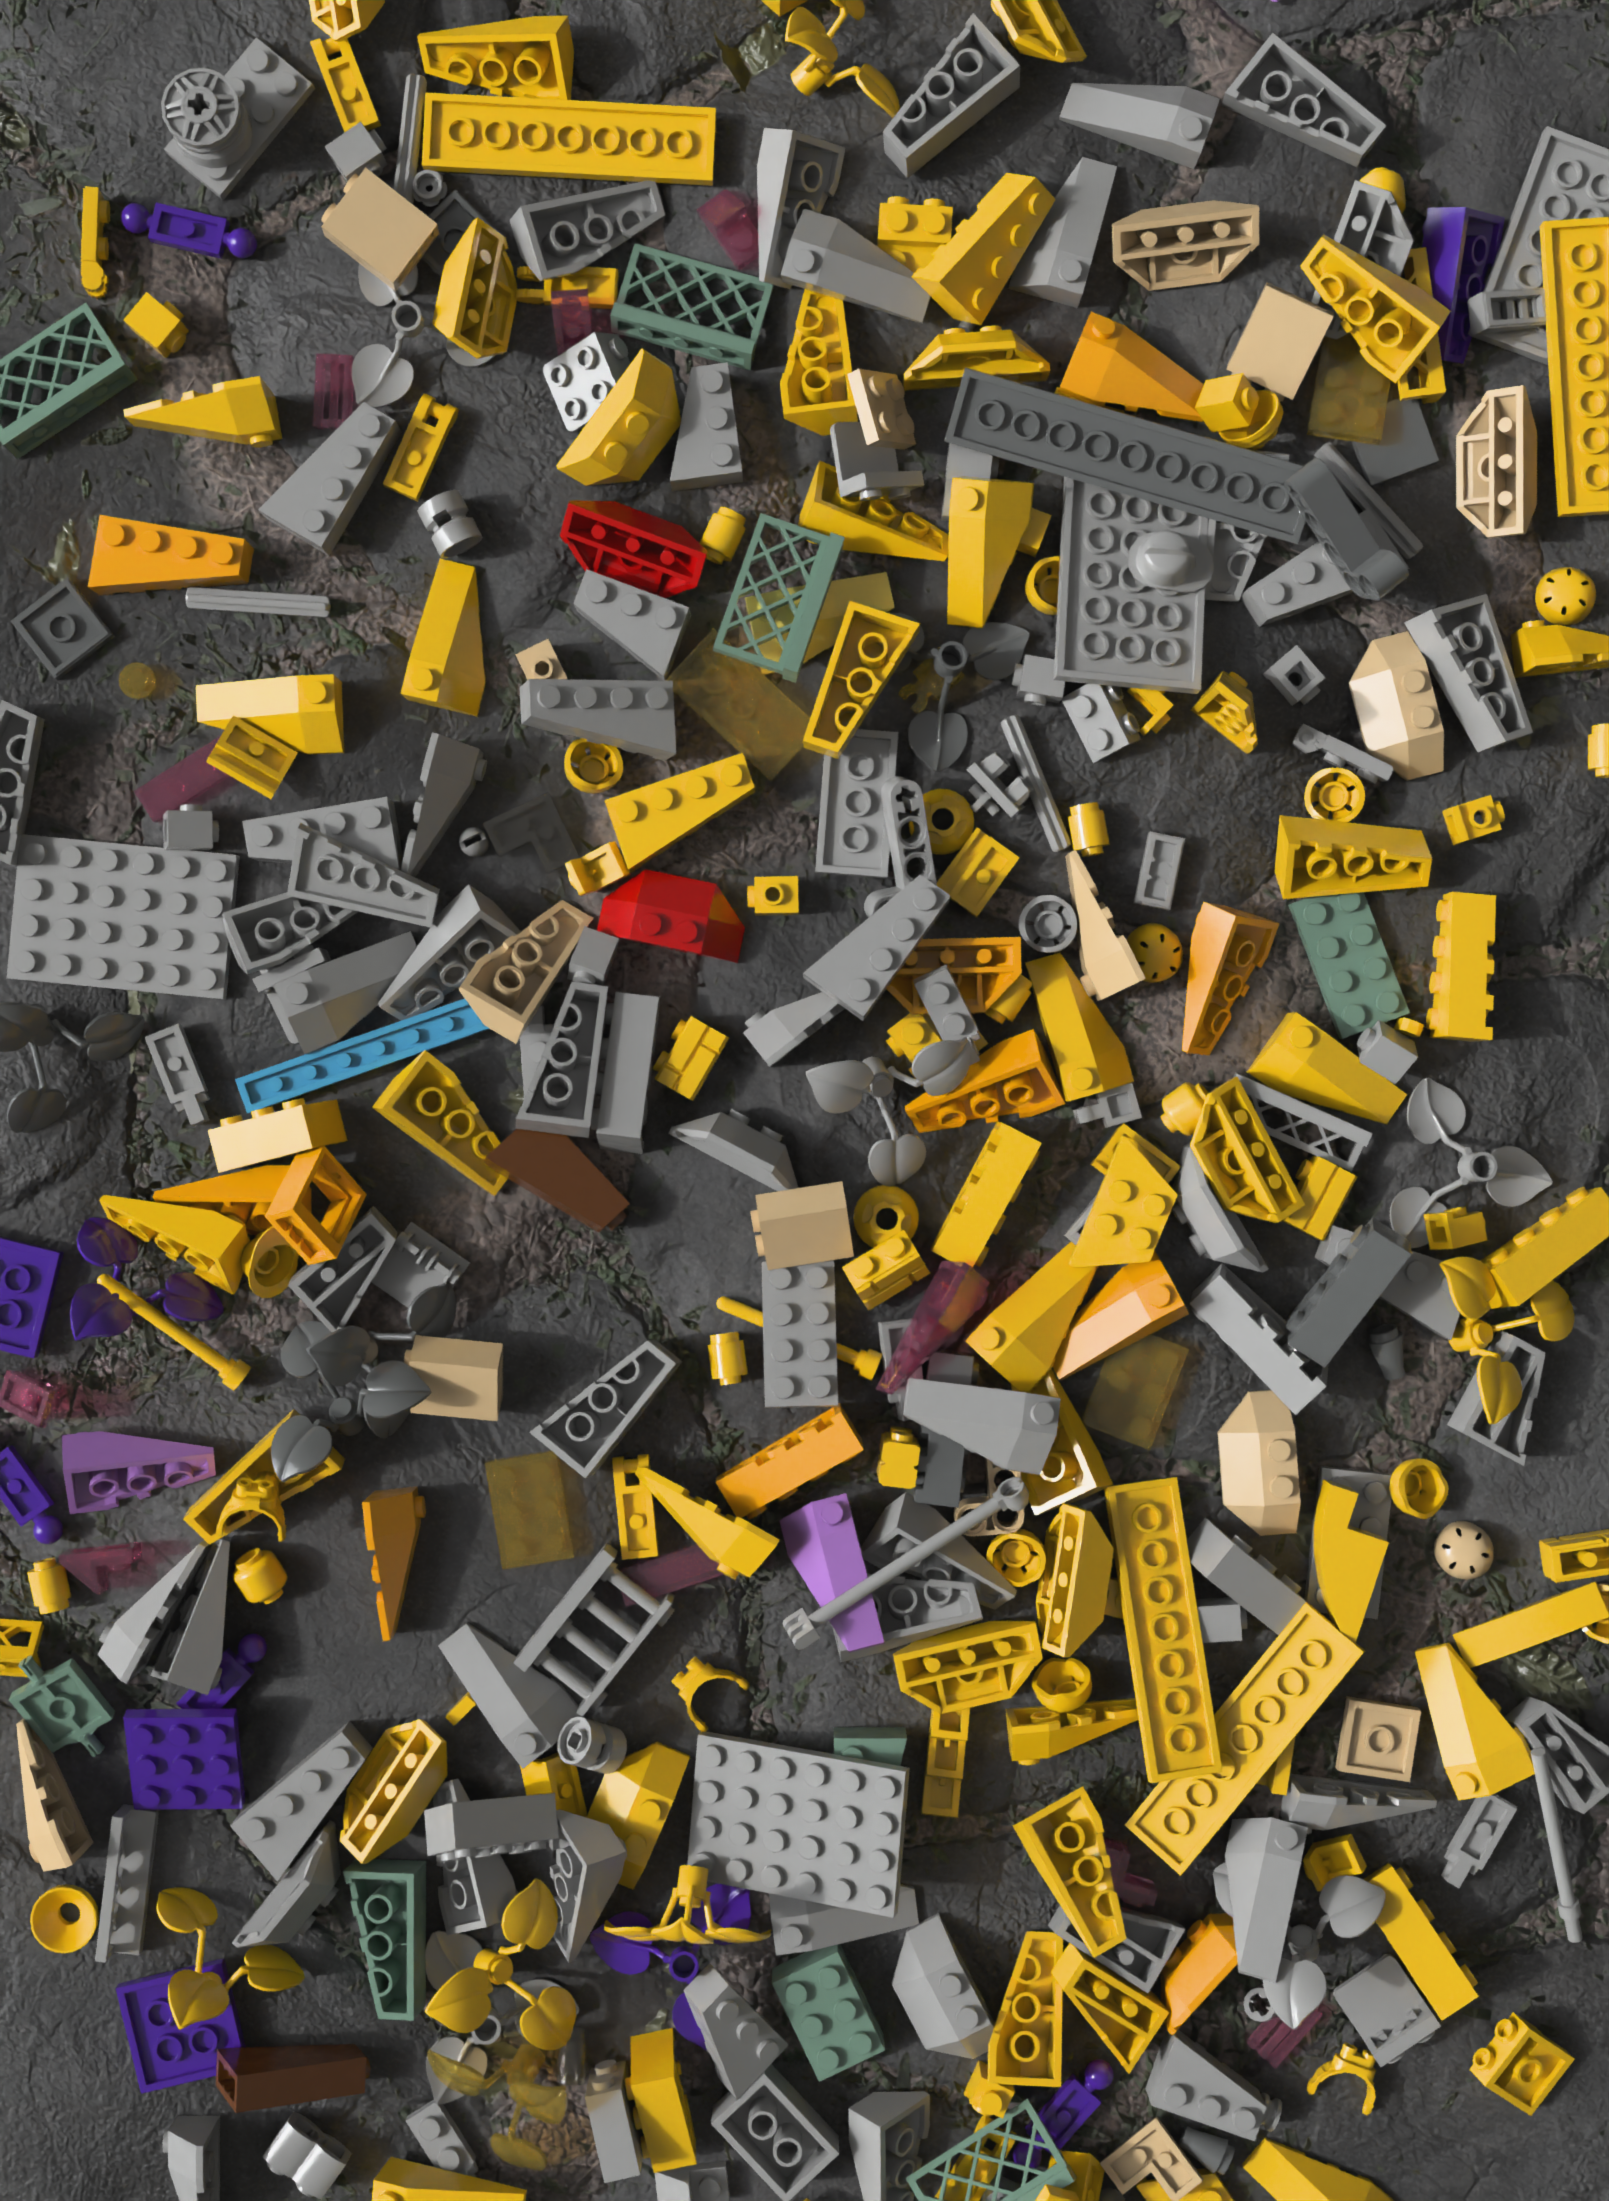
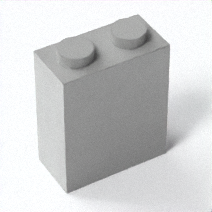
(613, 2121)

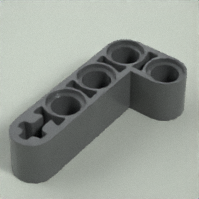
(1342, 533)

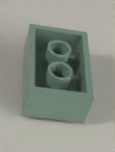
(828, 2010)

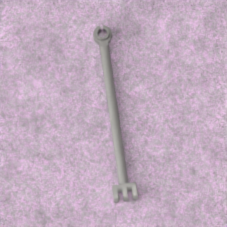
(801, 1628)

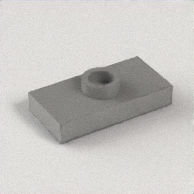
(1159, 870)

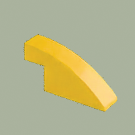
(1344, 1558)

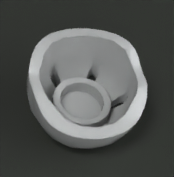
(1048, 924)

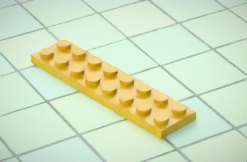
(569, 139)
(1578, 359)
(1162, 1630)
(1251, 1734)

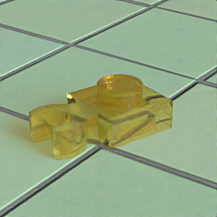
(928, 684)

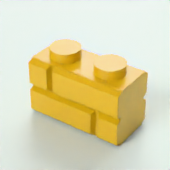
(690, 1058)
(1323, 1191)
(885, 1270)
(898, 1458)
(1575, 1556)

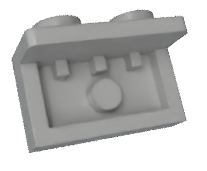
(1101, 719)

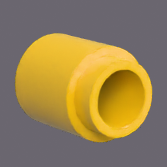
(723, 535)
(1599, 750)
(1088, 829)
(1011, 1001)
(727, 1358)
(49, 1586)

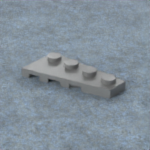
(350, 879)

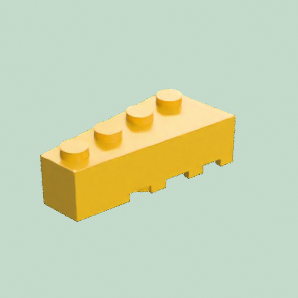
(986, 249)
(1548, 1246)

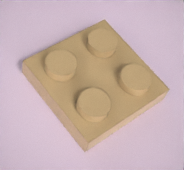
(882, 409)
(1378, 1739)

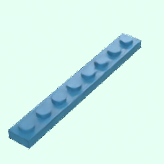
(359, 1055)

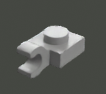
(1113, 1106)

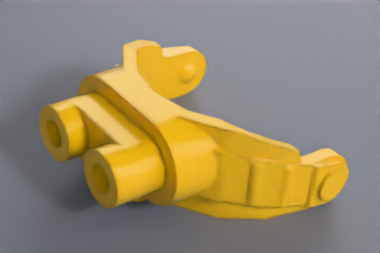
(254, 1497)
(697, 1675)
(1349, 2062)

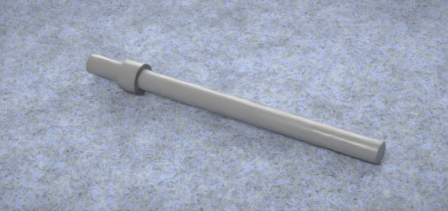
(1567, 1904)

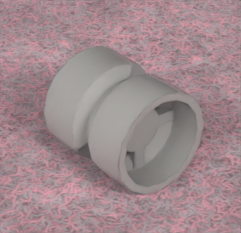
(447, 518)
(592, 1745)

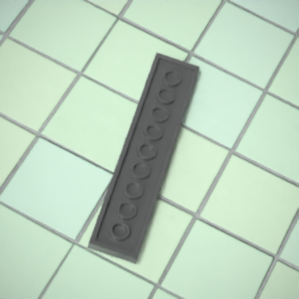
(1125, 454)

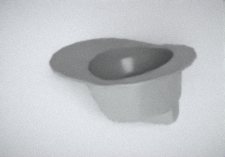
(1170, 561)

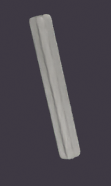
(410, 135)
(1366, 498)
(258, 602)
(1032, 773)

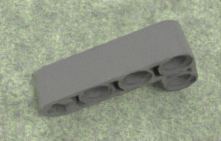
(903, 849)

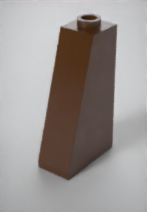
(560, 1175)
(289, 2074)

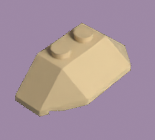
(1185, 242)
(1498, 464)
(1398, 707)
(1260, 1464)

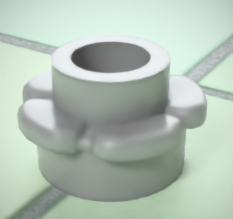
(429, 178)

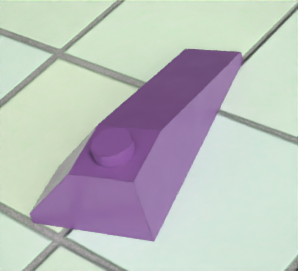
(115, 1466)

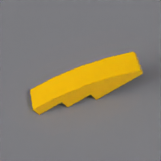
(1531, 1624)
(945, 1763)

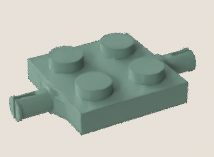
(62, 1705)

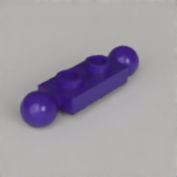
(188, 230)
(27, 1497)
(234, 1674)
(1067, 2109)

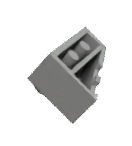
(707, 436)
(635, 619)
(337, 1285)
(1510, 1433)
(1243, 1577)
(1574, 1757)
(1139, 1956)
(733, 2031)
(1203, 2089)

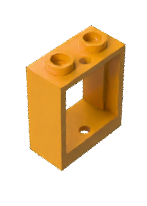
(295, 1222)

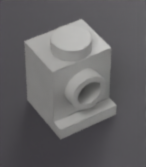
(1298, 664)

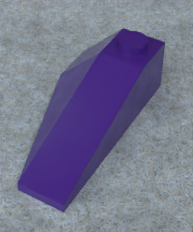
(1459, 251)

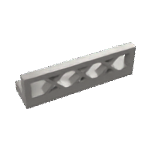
(1307, 1113)
(127, 1882)

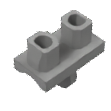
(987, 774)

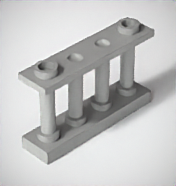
(561, 1625)

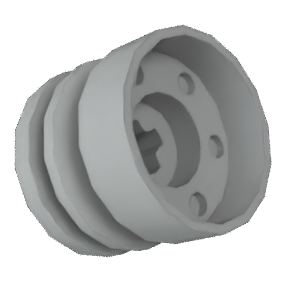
(219, 133)

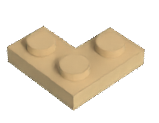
(1152, 2152)

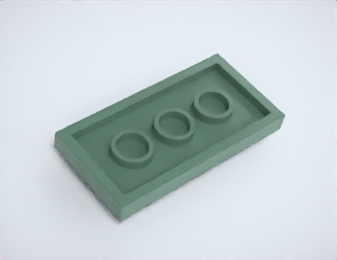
(1349, 961)

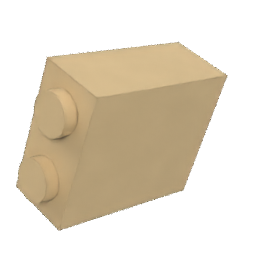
(379, 228)
(1280, 341)
(802, 1226)
(461, 1375)

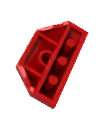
(633, 547)
(673, 915)

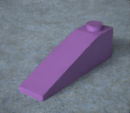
(830, 1560)

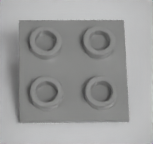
(418, 1264)

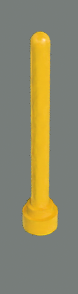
(863, 1361)
(230, 1370)

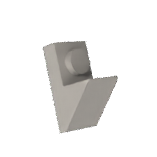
(694, 2183)

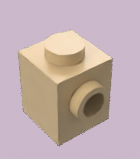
(541, 662)

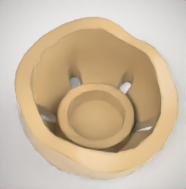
(1464, 1550)

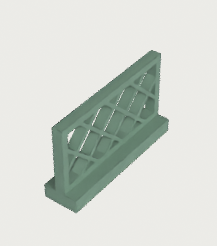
(676, 331)
(74, 399)
(809, 607)
(1058, 2175)

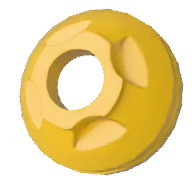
(1266, 418)
(955, 837)
(884, 1197)
(53, 1930)

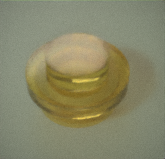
(137, 680)

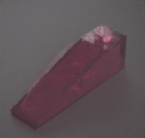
(944, 1308)

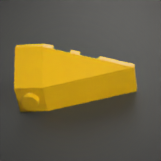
(984, 534)
(294, 710)
(1230, 710)
(1043, 1733)

